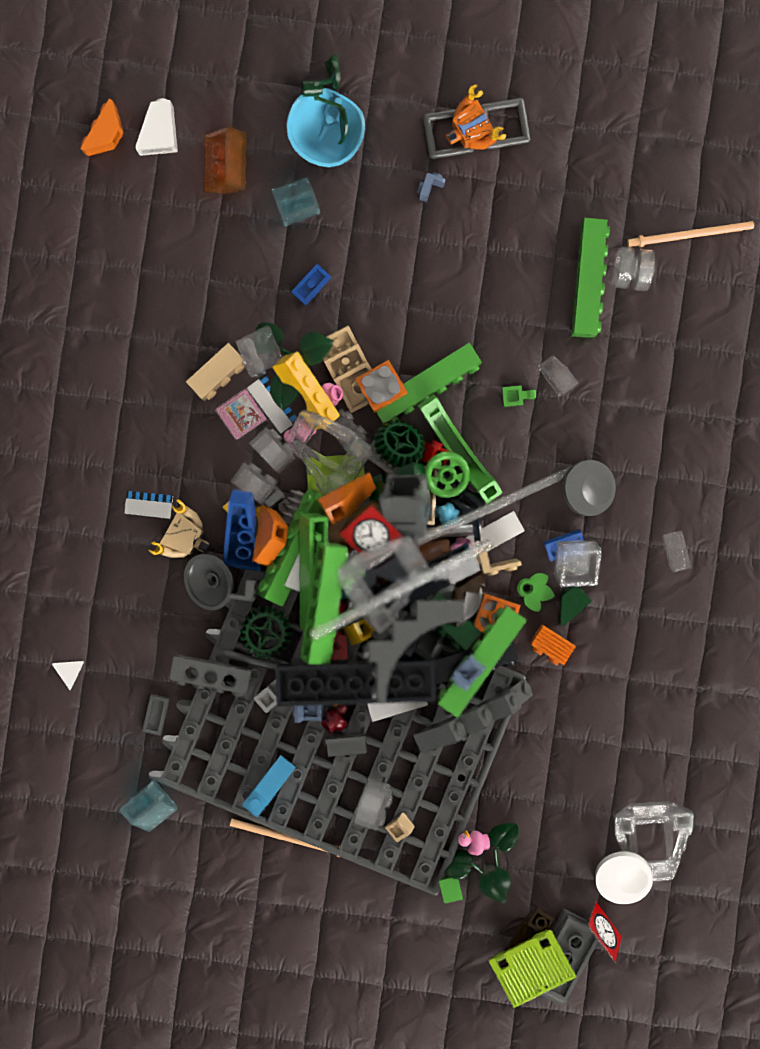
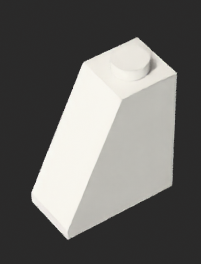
(158, 129)

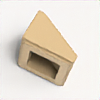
(400, 827)

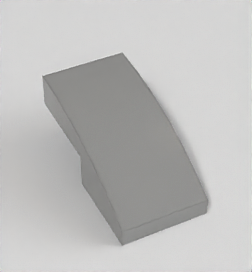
(267, 697)

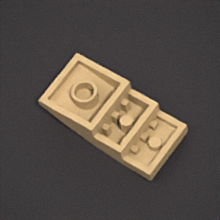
(346, 364)

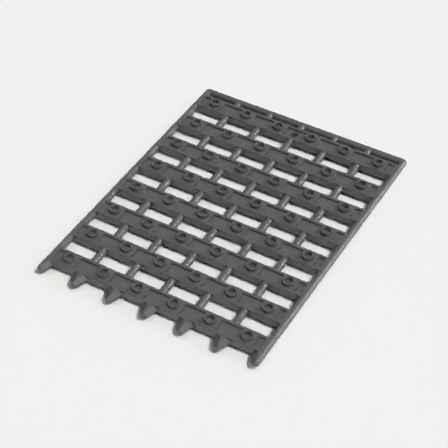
(340, 769)

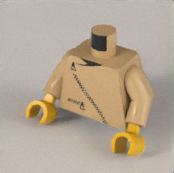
(182, 535)

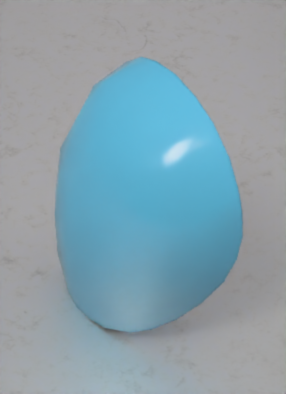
(315, 129)

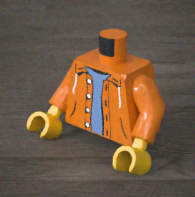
(472, 124)

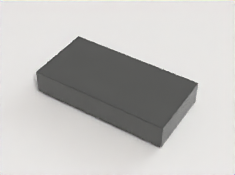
(275, 499)
(156, 714)

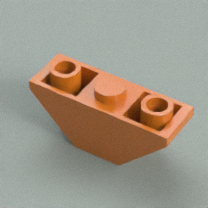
(104, 131)
(270, 536)

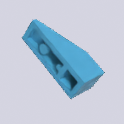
(268, 786)

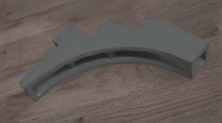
(401, 633)
(474, 719)

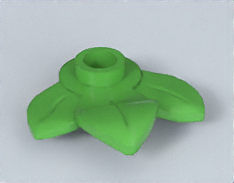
(537, 592)

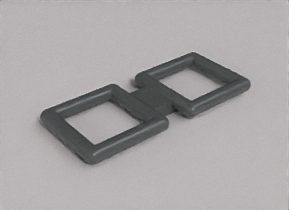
(525, 138)

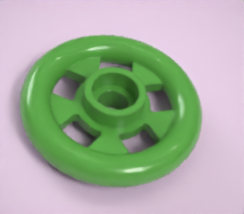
(463, 477)

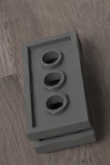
(577, 945)

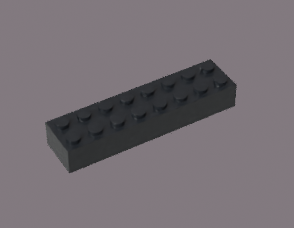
(352, 682)

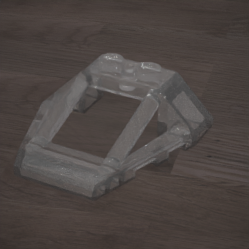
(352, 463)
(354, 586)
(673, 816)

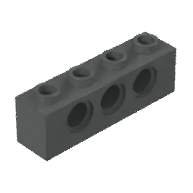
(180, 675)

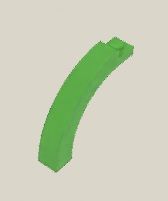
(452, 441)

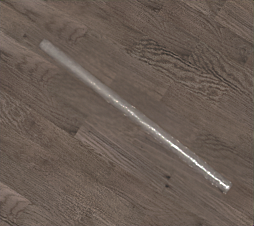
(491, 507)
(401, 589)

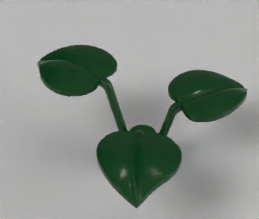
(314, 88)
(314, 350)
(494, 880)

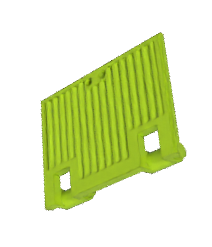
(532, 968)

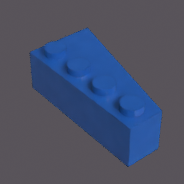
(241, 532)

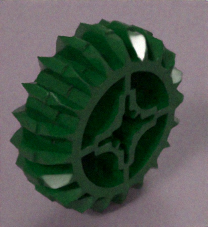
(393, 433)
(257, 629)

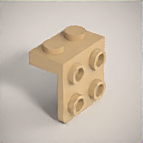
(492, 569)

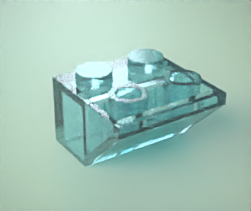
(296, 201)
(148, 807)

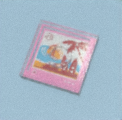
(241, 414)

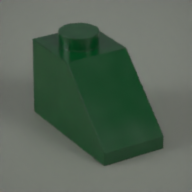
(571, 603)

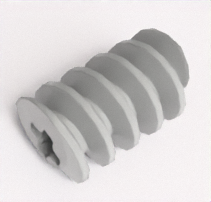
(292, 507)

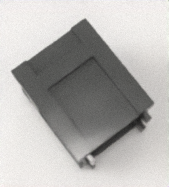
(407, 504)

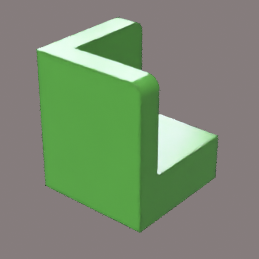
(450, 889)

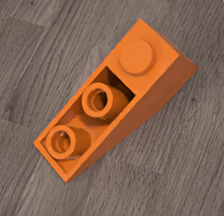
(347, 498)

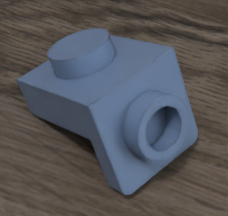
(425, 187)
(467, 672)
(308, 713)

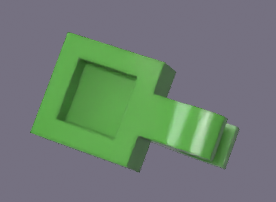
(514, 395)

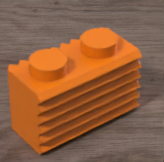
(552, 645)

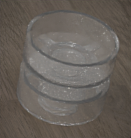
(639, 269)

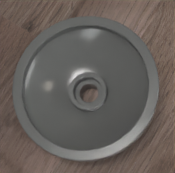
(208, 581)

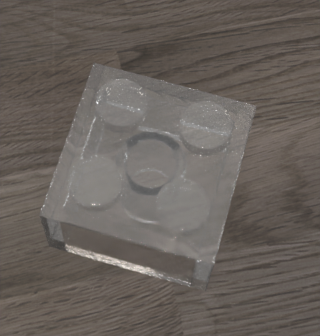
(275, 453)
(251, 480)
(577, 563)
(372, 804)

